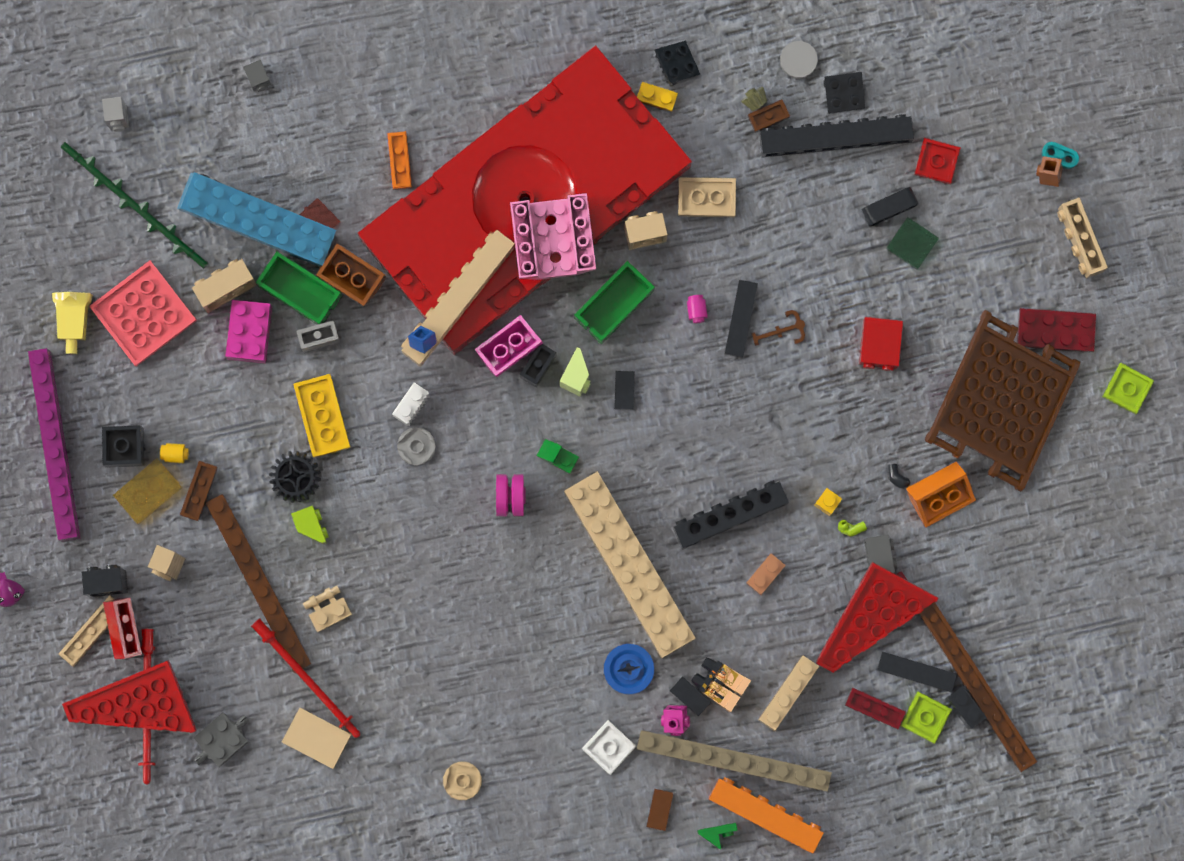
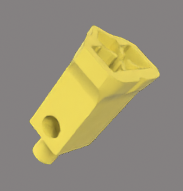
(71, 317)

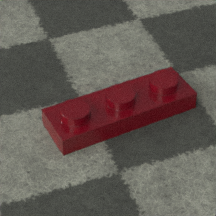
(875, 708)

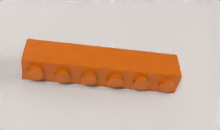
(765, 815)

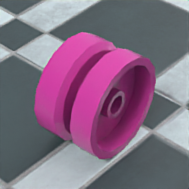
(510, 495)

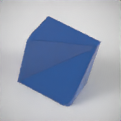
(422, 339)

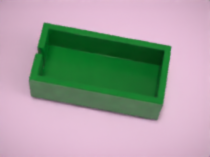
(298, 289)
(614, 302)

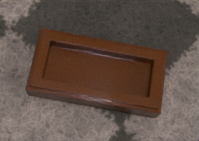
(659, 809)

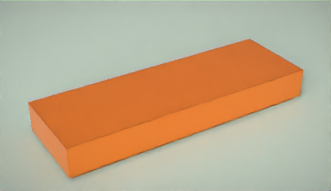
(399, 160)

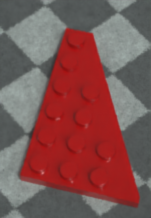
(875, 610)
(140, 701)

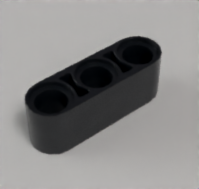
(890, 206)

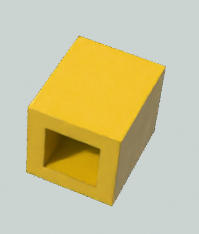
(828, 502)

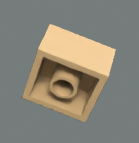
(645, 230)

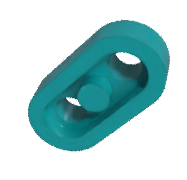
(1061, 152)

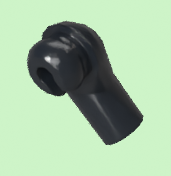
(897, 479)

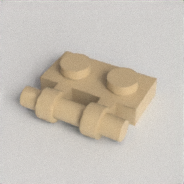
(330, 614)

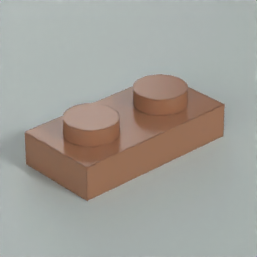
(765, 574)

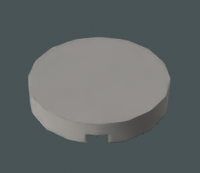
(798, 59)
(416, 446)

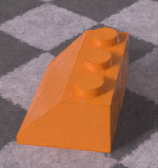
(941, 494)

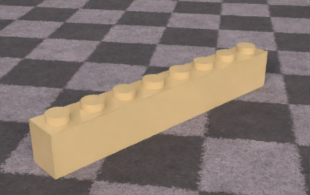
(462, 292)

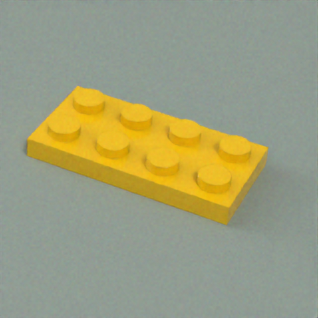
(321, 415)

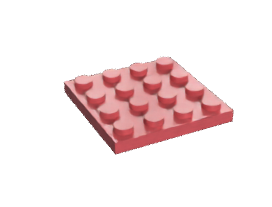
(143, 313)

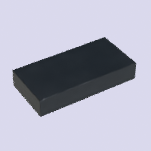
(624, 390)
(690, 696)

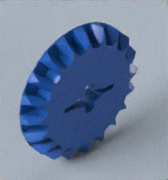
(636, 657)

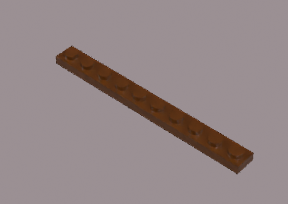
(257, 579)
(977, 687)

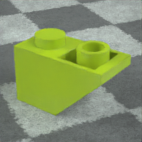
(308, 524)

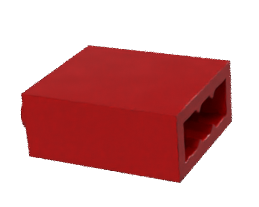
(880, 343)

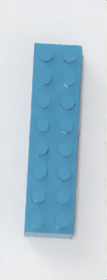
(256, 219)

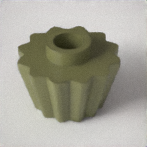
(754, 98)

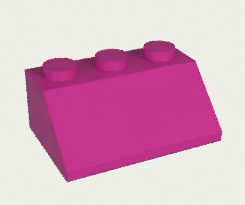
(508, 346)

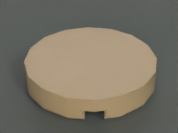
(462, 780)

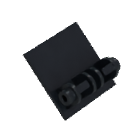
(676, 62)
(844, 92)

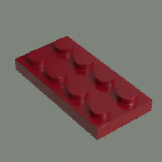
(1057, 328)

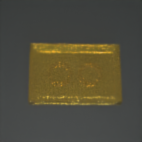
(147, 491)

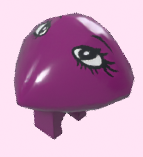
(10, 591)

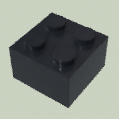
(123, 446)
(104, 581)

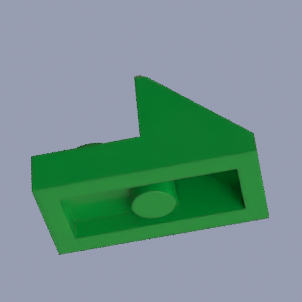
(557, 456)
(712, 836)

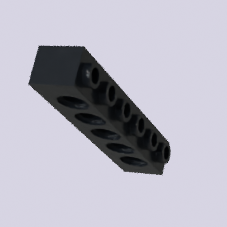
(773, 489)

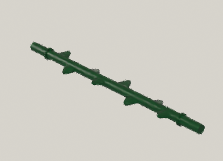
(126, 201)

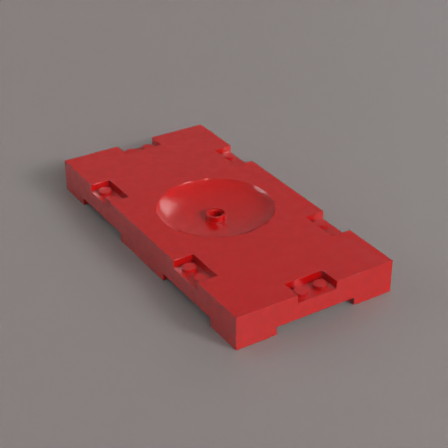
(566, 140)

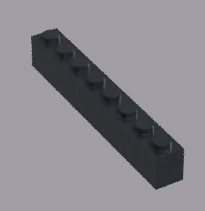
(836, 136)

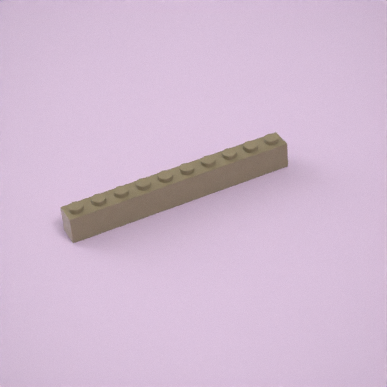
(734, 761)

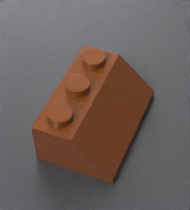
(351, 275)

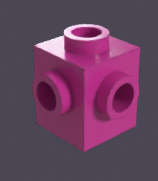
(675, 720)

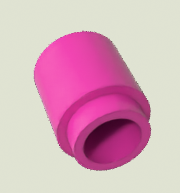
(697, 309)

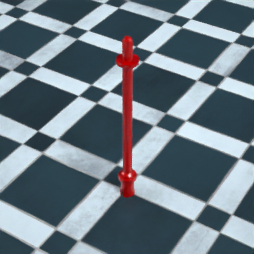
(269, 637)
(147, 649)

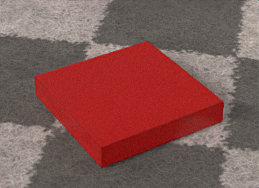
(937, 161)

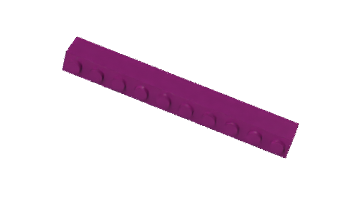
(54, 445)

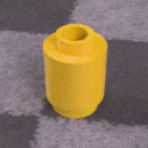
(174, 453)

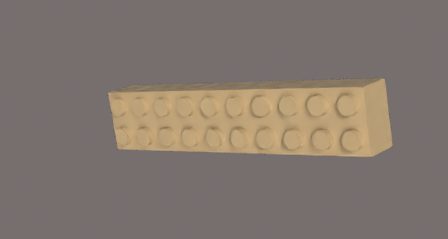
(629, 565)

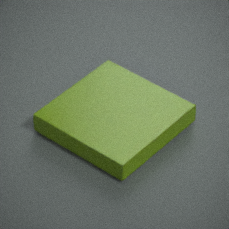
(1128, 388)
(925, 717)

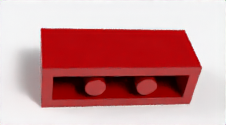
(122, 628)

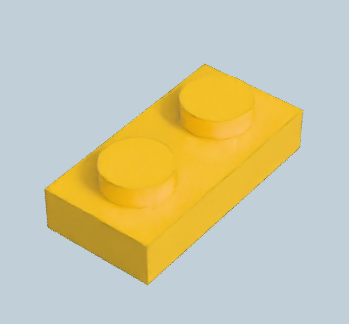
(657, 96)

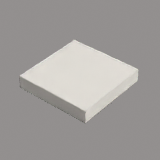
(609, 747)

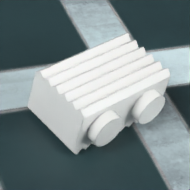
(411, 404)

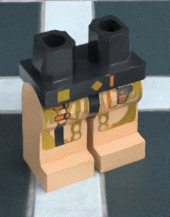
(717, 678)

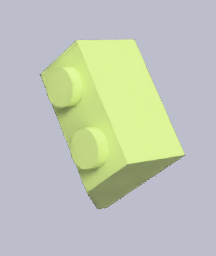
(576, 375)

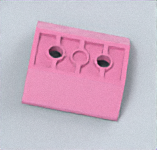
(568, 237)

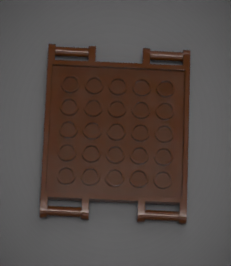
(1003, 401)

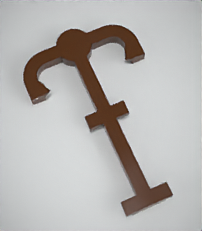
(799, 325)

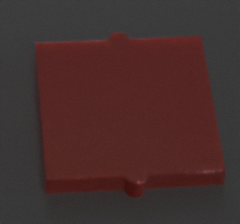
(320, 213)

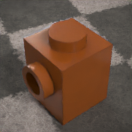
(1050, 171)

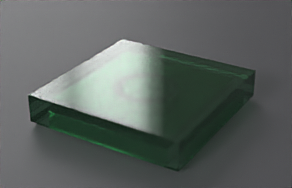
(912, 243)

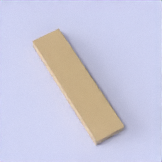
(86, 636)

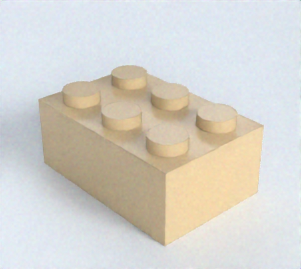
(224, 285)

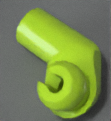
(851, 530)

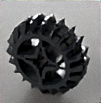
(286, 478)

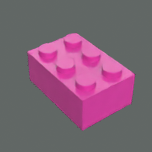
(248, 331)

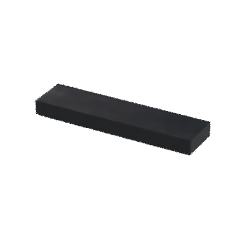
(741, 318)
(916, 672)

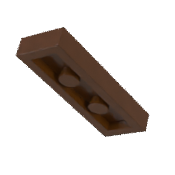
(198, 491)

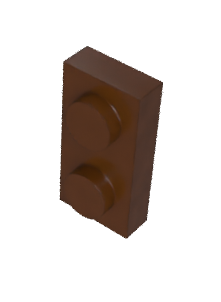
(768, 116)

